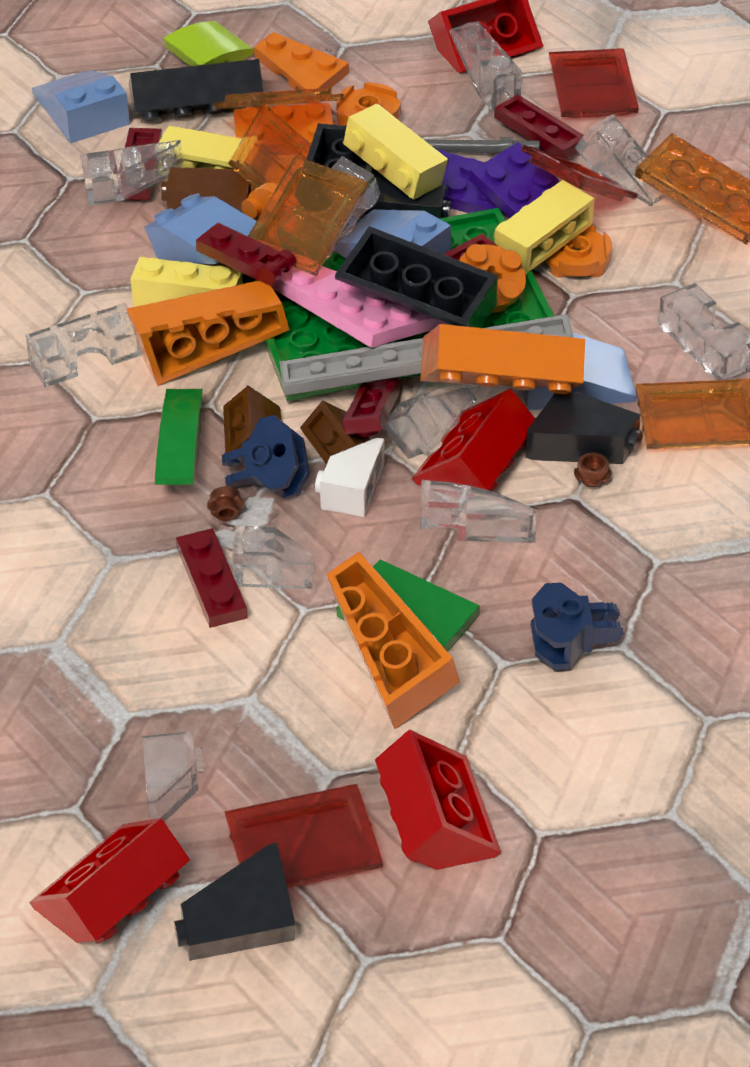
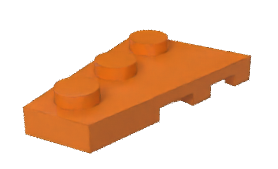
(300, 63)

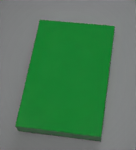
(438, 609)

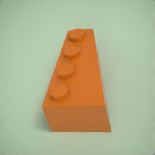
(205, 327)
(502, 358)
(397, 649)

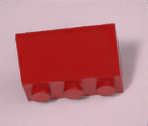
(505, 20)
(480, 443)
(435, 803)
(112, 881)

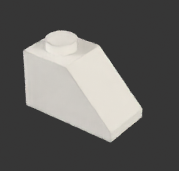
(351, 478)

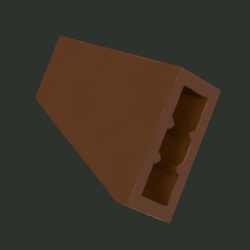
(221, 183)

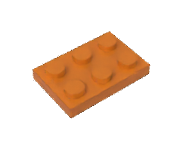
(300, 117)

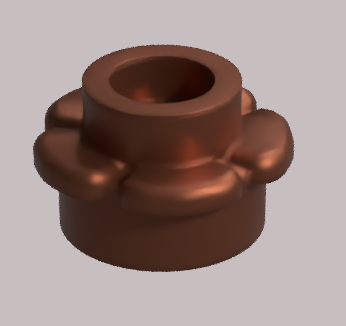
(592, 469)
(225, 503)

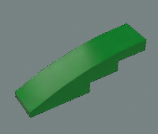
(179, 437)

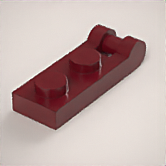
(245, 254)

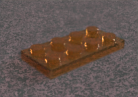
(699, 185)

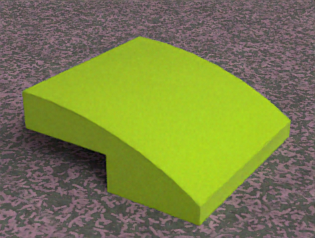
(206, 44)

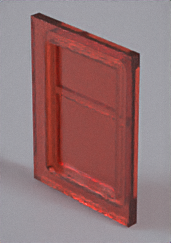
(593, 83)
(578, 174)
(315, 832)

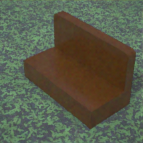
(243, 414)
(326, 431)

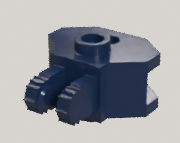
(270, 459)
(569, 625)

